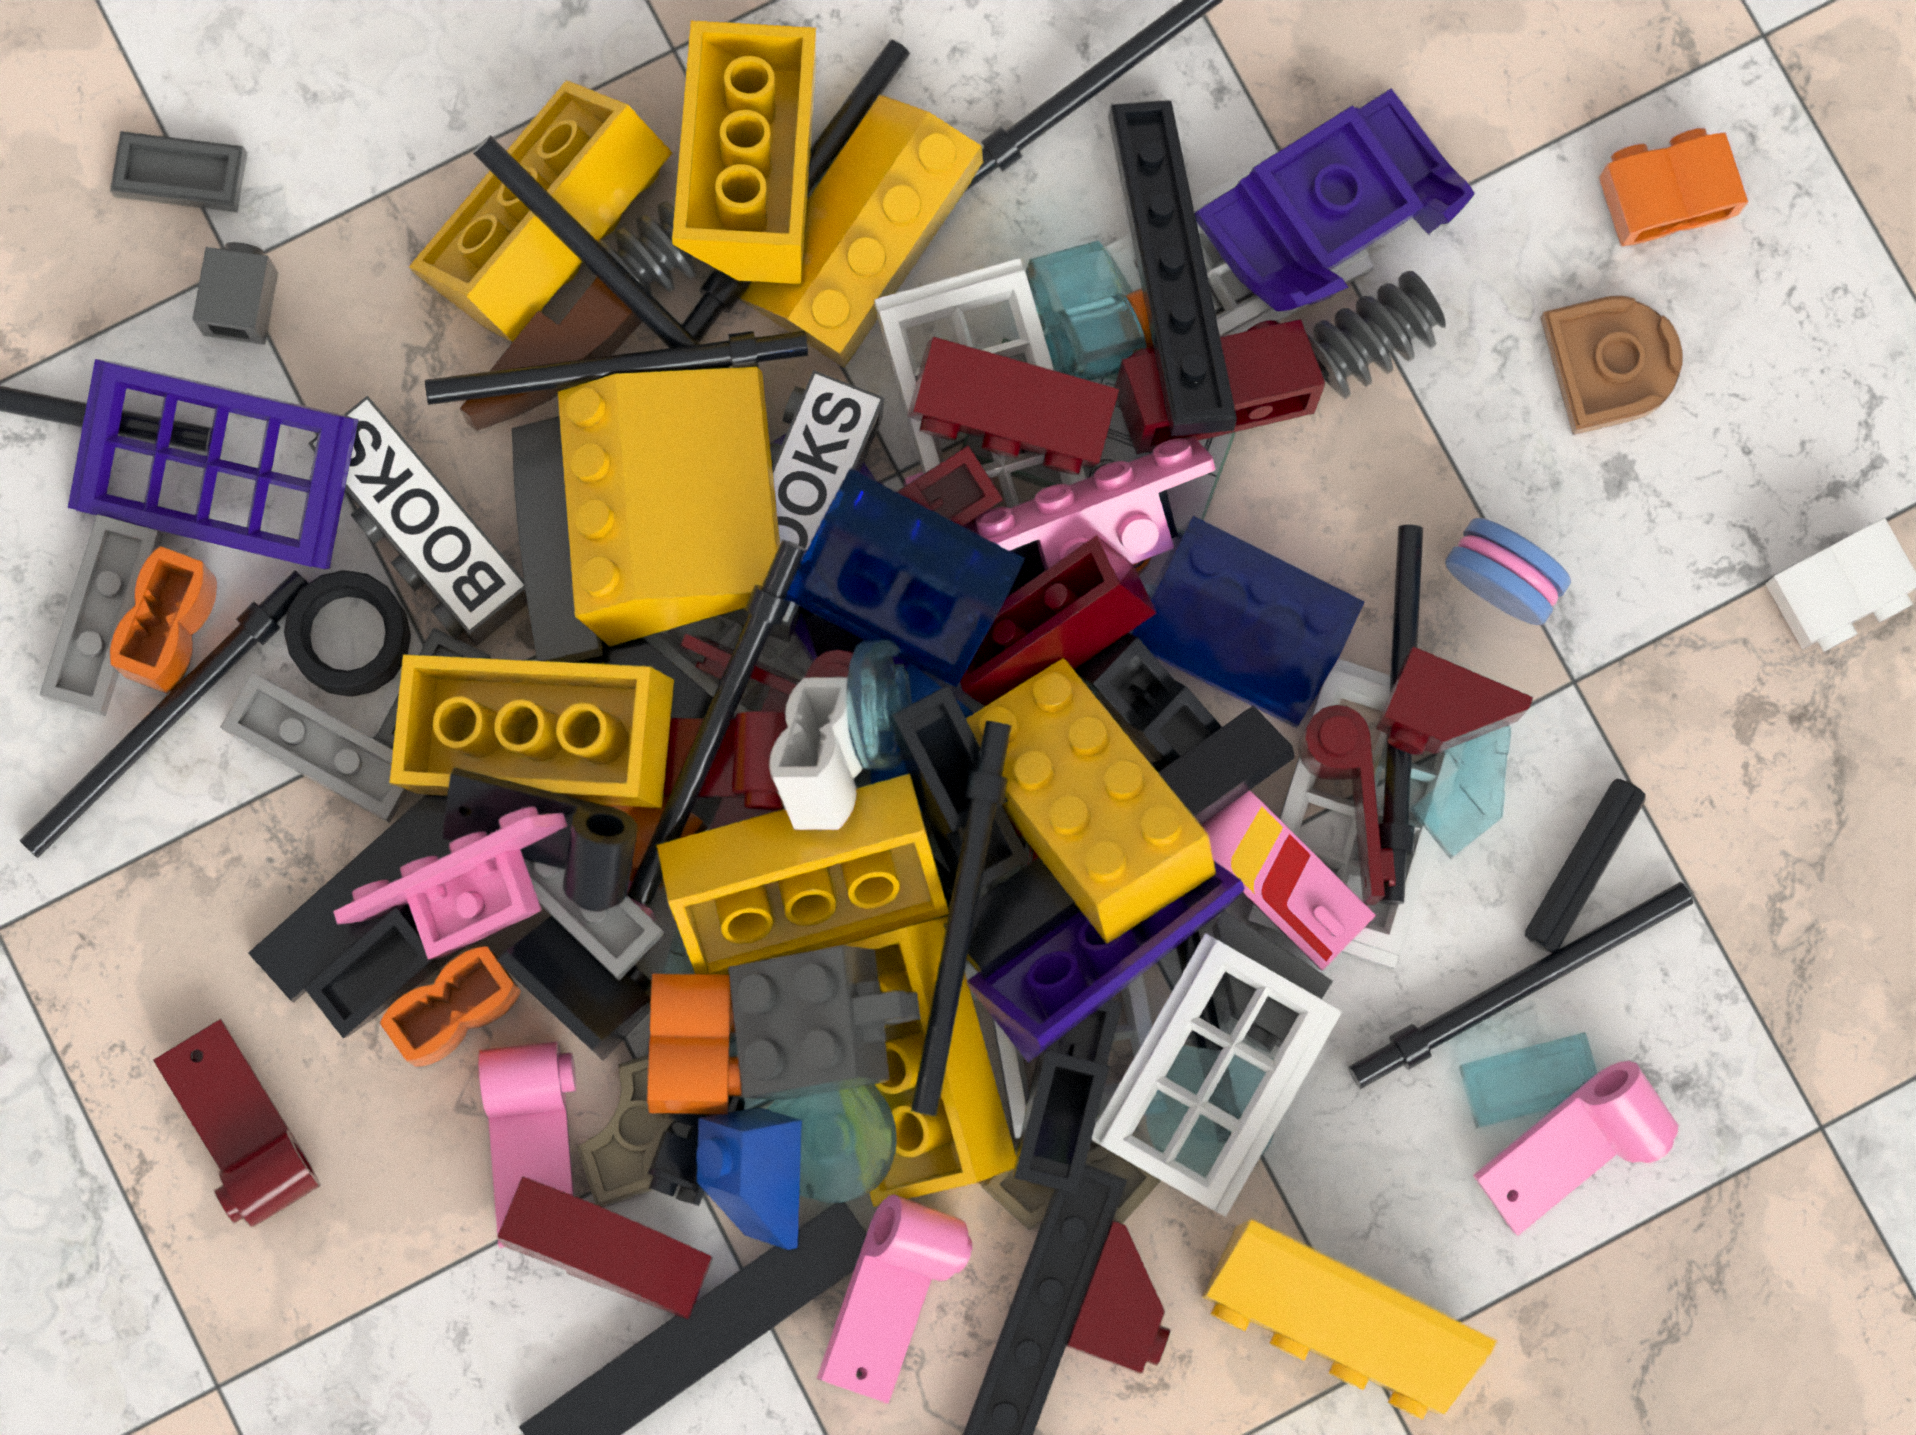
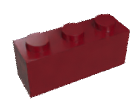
(1268, 373)
(1012, 406)
(1060, 614)

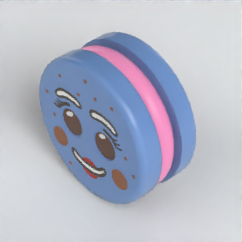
(1508, 571)

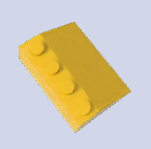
(666, 497)
(1345, 1319)

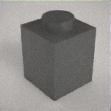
(235, 293)

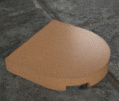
(1611, 360)

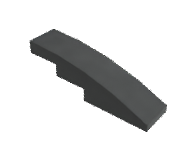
(545, 545)

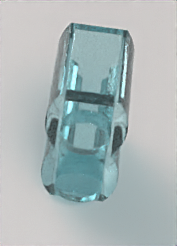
(1083, 311)

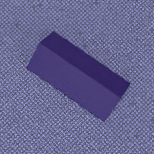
(1076, 971)

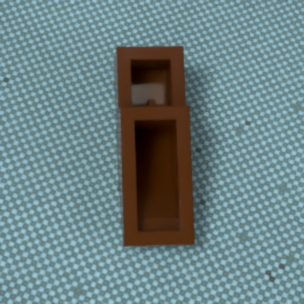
(589, 330)

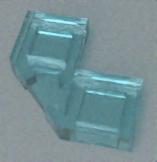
(1471, 797)

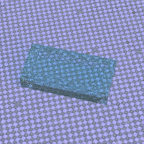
(1527, 1079)

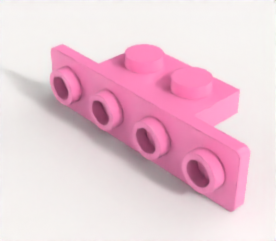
(1114, 504)
(466, 892)

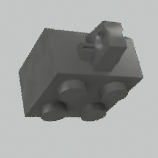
(813, 1022)

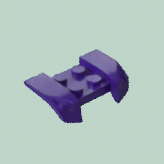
(1330, 201)

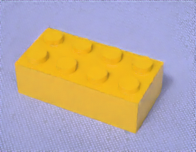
(536, 724)
(1094, 803)

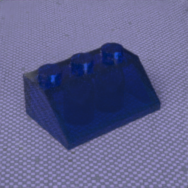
(904, 577)
(1247, 621)

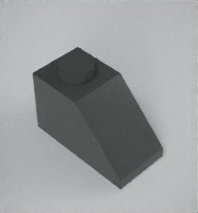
(1274, 1018)

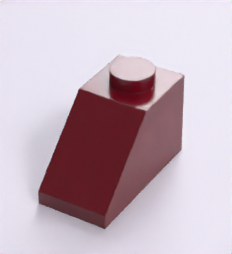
(1445, 705)
(1120, 1309)

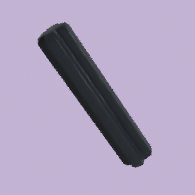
(1585, 865)

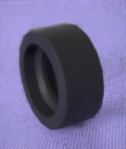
(319, 594)

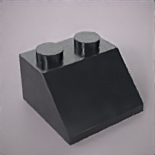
(578, 986)

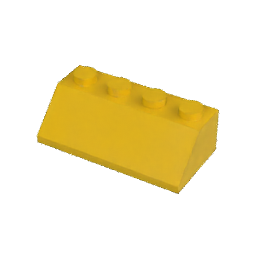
(746, 149)
(870, 224)
(497, 254)
(787, 891)
(970, 1132)

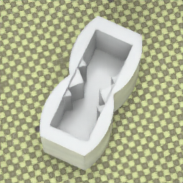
(1844, 585)
(815, 756)

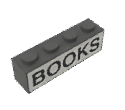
(826, 437)
(428, 530)

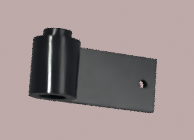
(592, 849)

